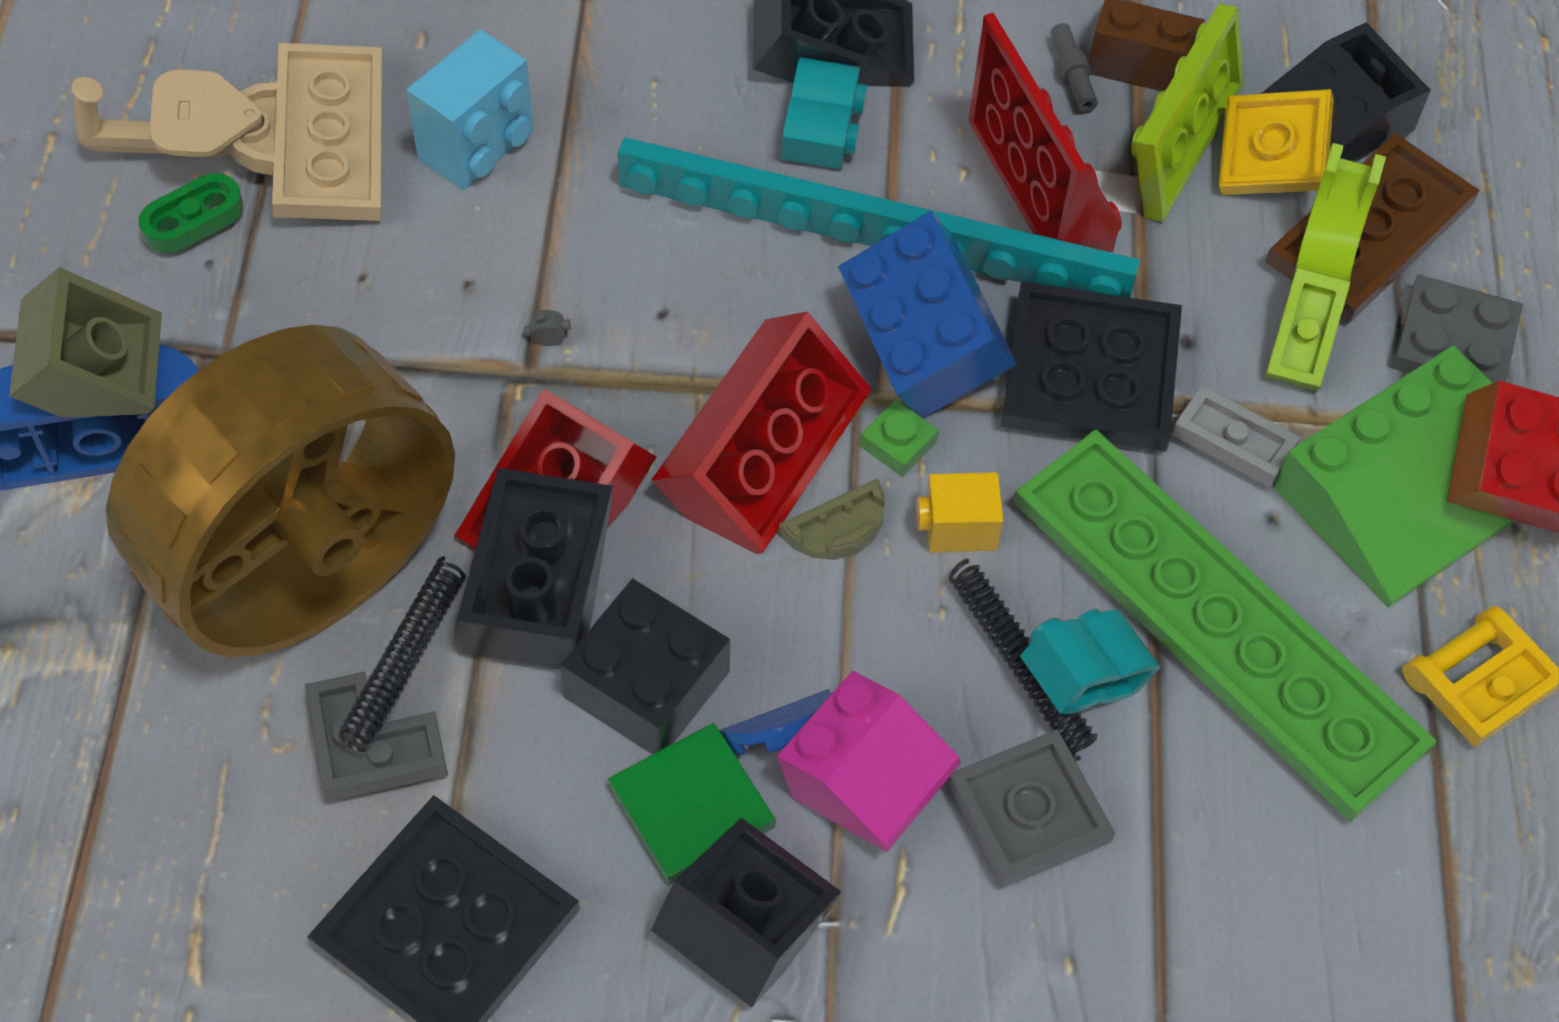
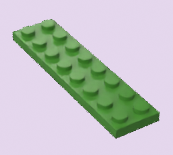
(1225, 625)

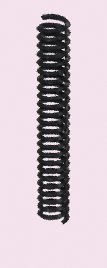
(404, 657)
(1073, 722)

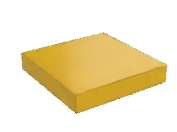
(1275, 142)

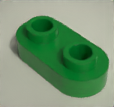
(188, 214)

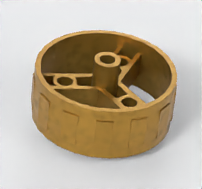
(241, 498)

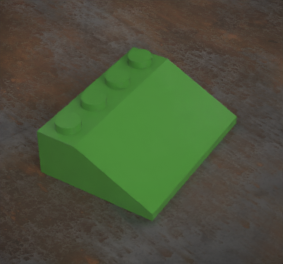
(1383, 480)

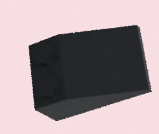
(846, 32)
(535, 568)

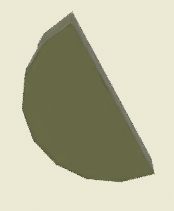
(839, 525)

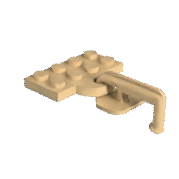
(308, 129)

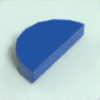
(773, 727)

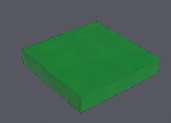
(688, 799)

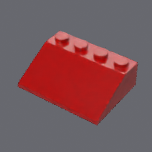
(1035, 150)

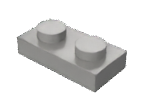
(1235, 435)

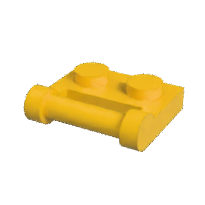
(1495, 690)

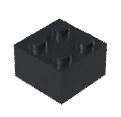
(646, 667)

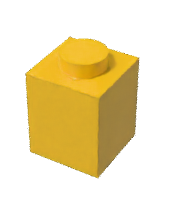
(961, 512)

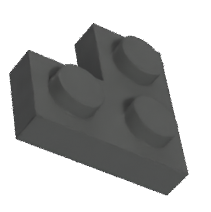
(401, 755)

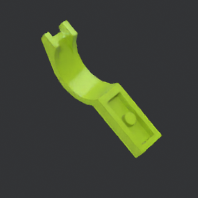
(1323, 271)

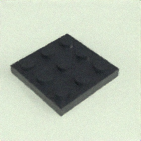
(1093, 366)
(444, 920)

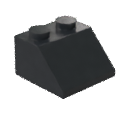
(744, 911)

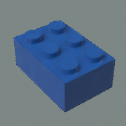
(926, 315)

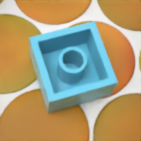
(471, 109)

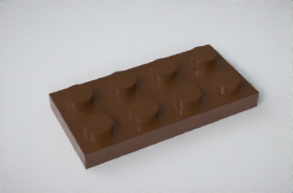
(1407, 214)

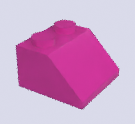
(867, 761)

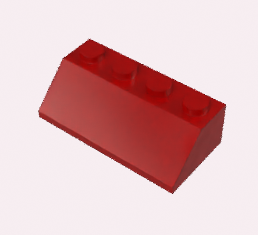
(763, 432)

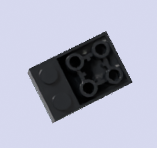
(1369, 85)

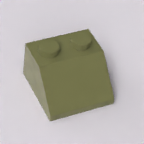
(85, 350)

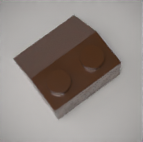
(1141, 43)

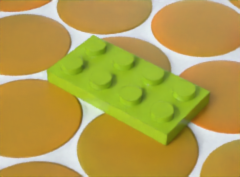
(1188, 112)

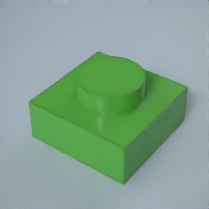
(899, 437)

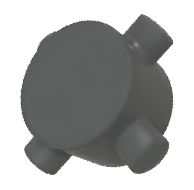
(547, 327)

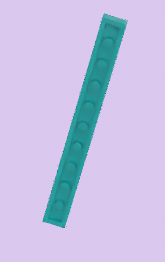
(865, 218)

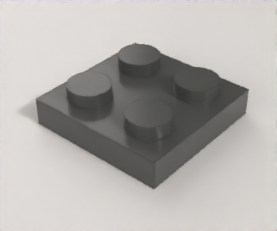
(1450, 315)
(1030, 808)

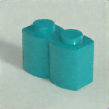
(821, 113)
(1088, 660)

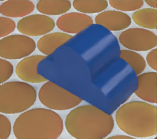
(51, 449)

